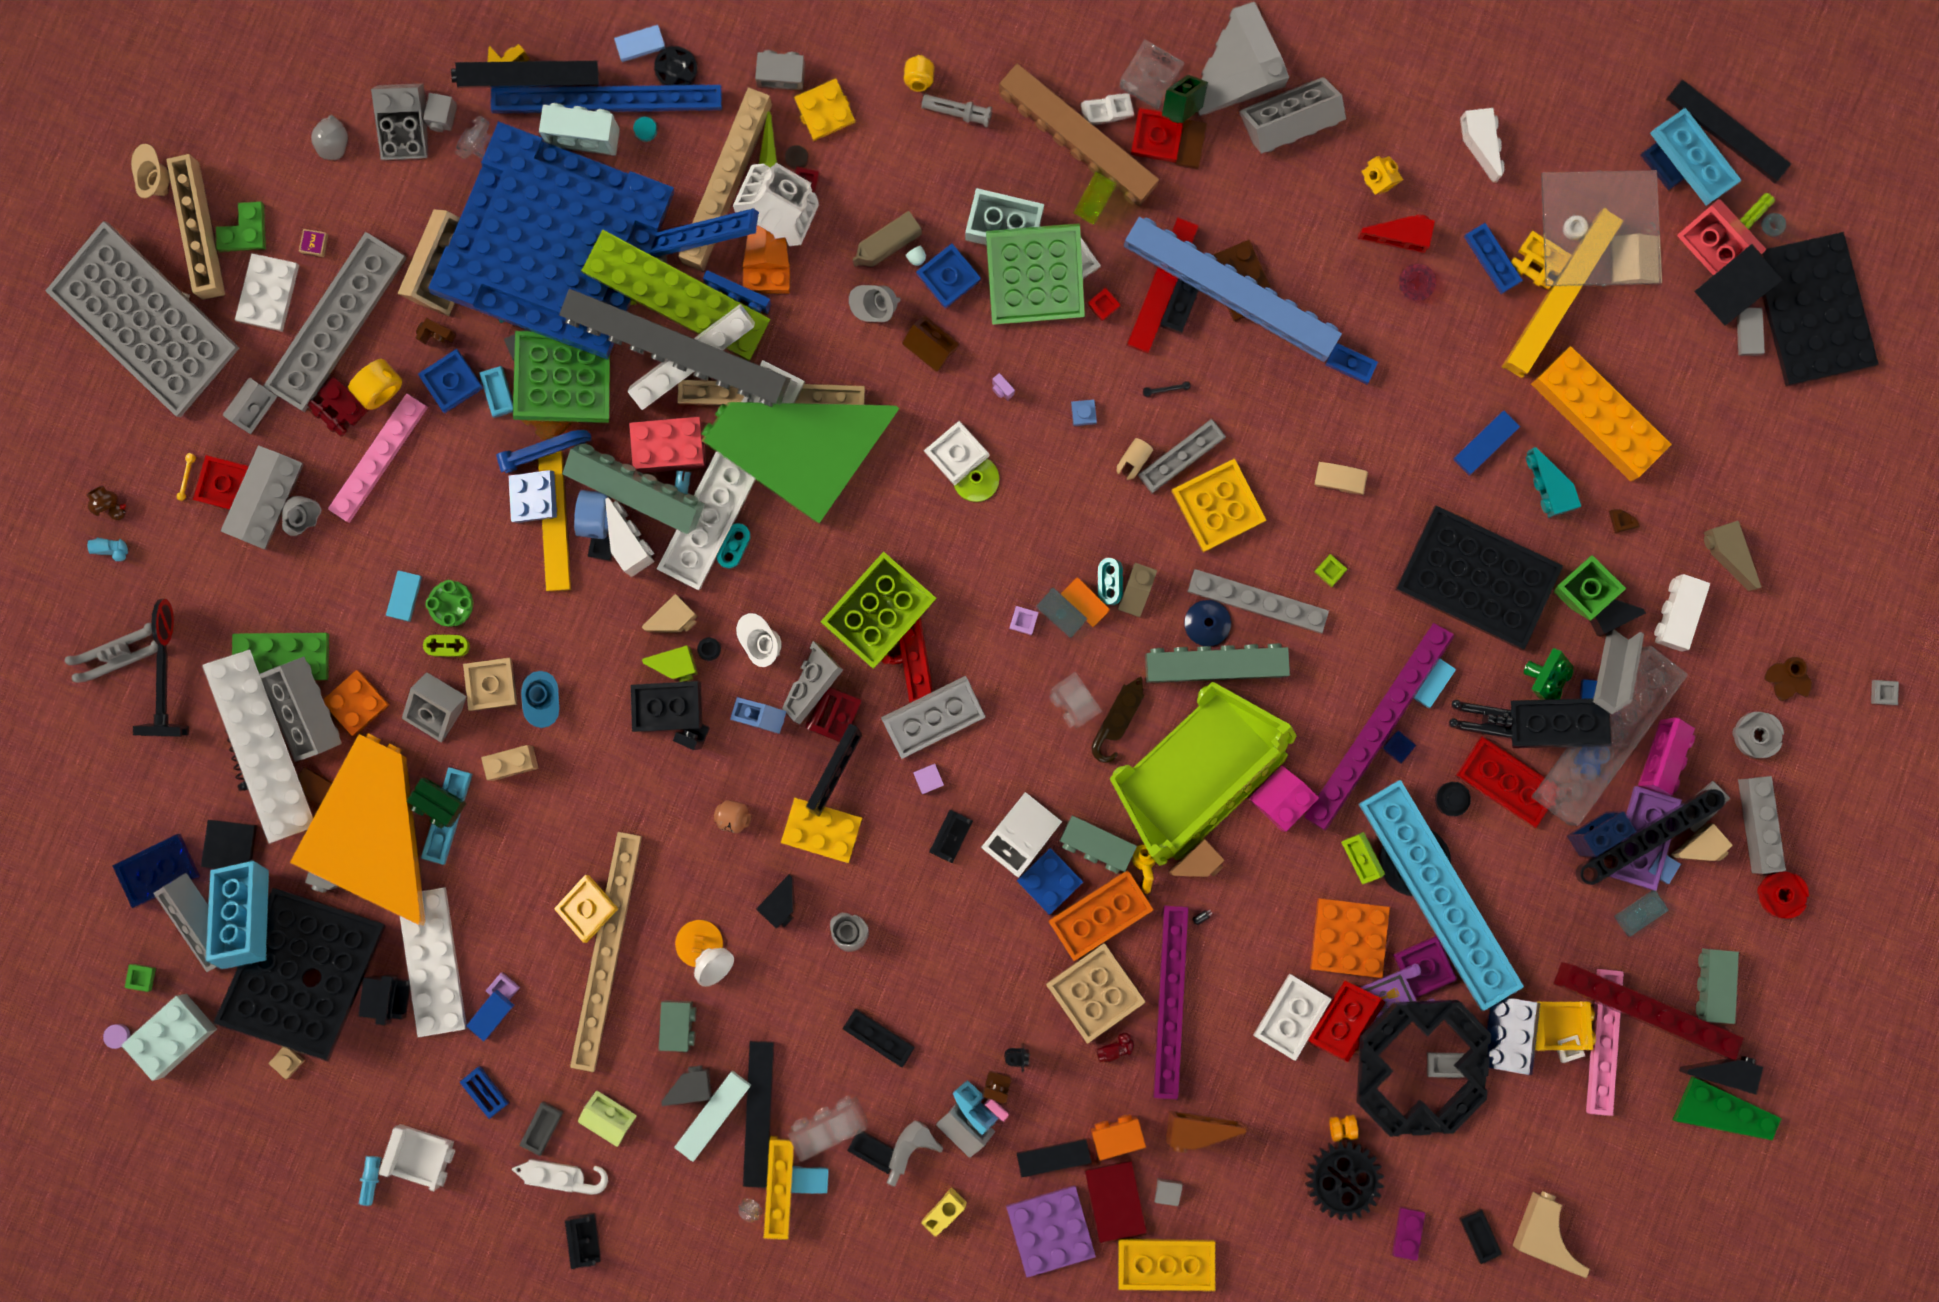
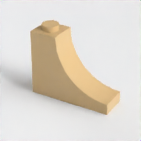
(1541, 1235)

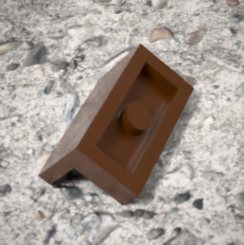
(930, 343)

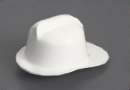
(758, 639)

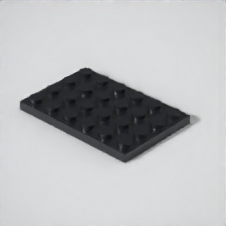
(1817, 311)
(1479, 577)

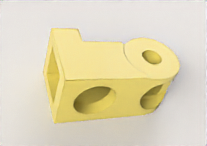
(944, 1212)

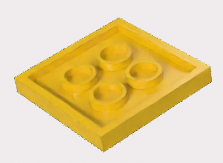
(1218, 505)

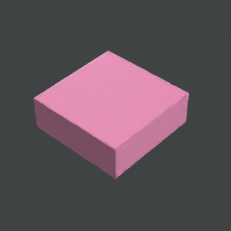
(996, 1109)

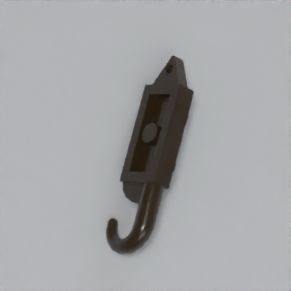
(1118, 718)

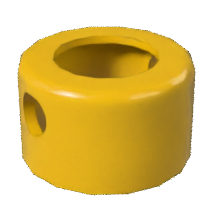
(375, 384)

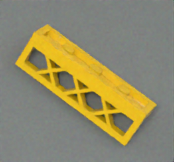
(778, 1188)

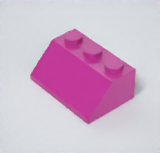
(1667, 756)

